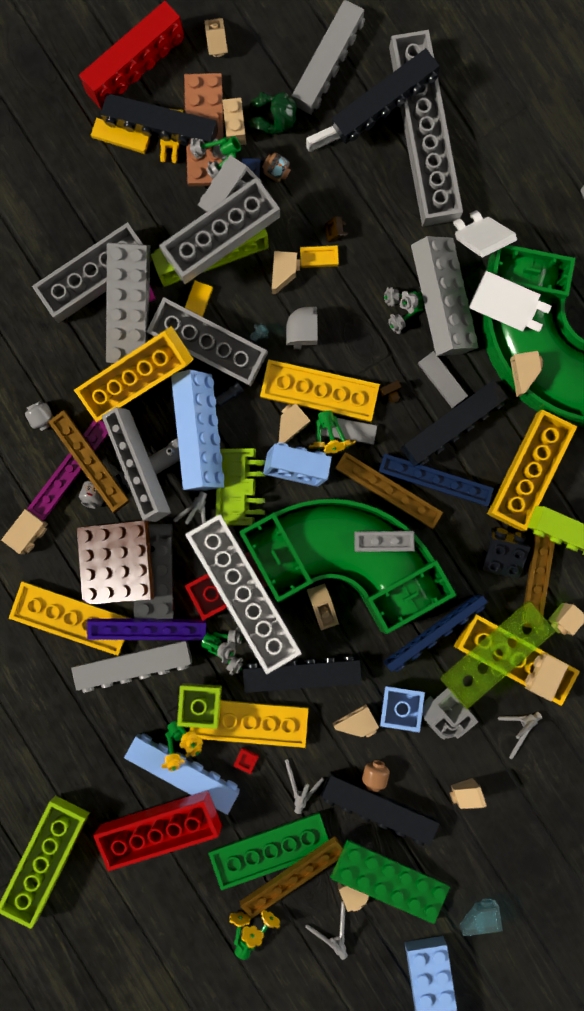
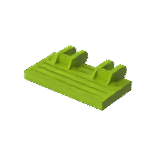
(232, 499)

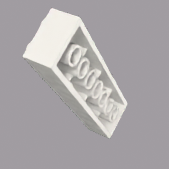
(243, 594)

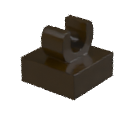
(334, 229)
(391, 391)

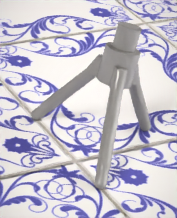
(196, 506)
(527, 723)
(301, 797)
(338, 942)

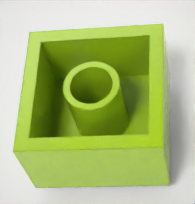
(199, 705)

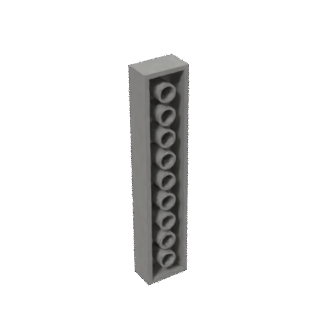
(427, 139)

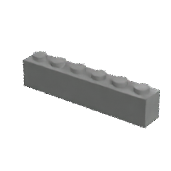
(328, 56)
(136, 464)
(132, 665)

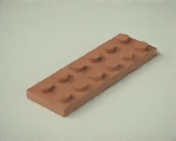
(205, 100)

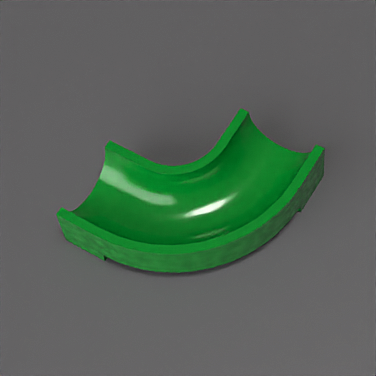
(561, 379)
(318, 543)

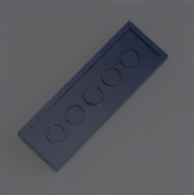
(429, 636)

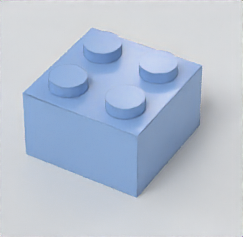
(402, 709)

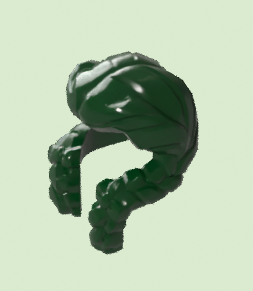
(282, 108)

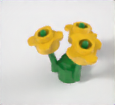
(189, 742)

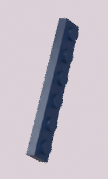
(436, 480)

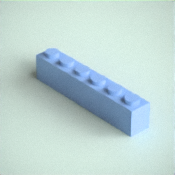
(189, 777)

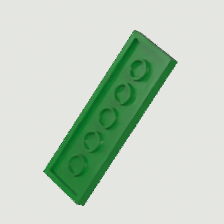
(267, 851)
(390, 882)

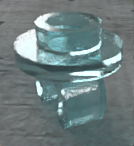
(261, 331)

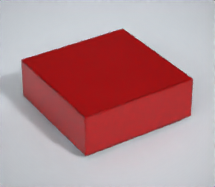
(246, 760)

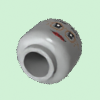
(90, 496)

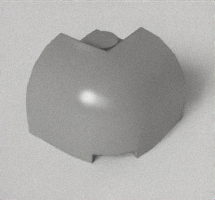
(302, 327)
(447, 715)

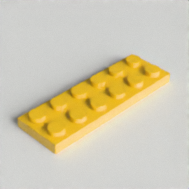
(319, 390)
(61, 616)
(259, 724)

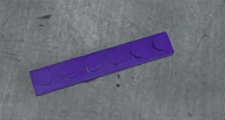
(145, 629)

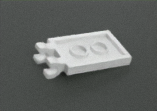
(483, 235)
(508, 302)

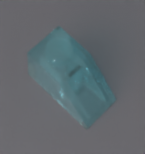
(482, 919)

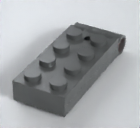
(163, 576)

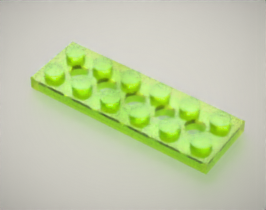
(497, 668)

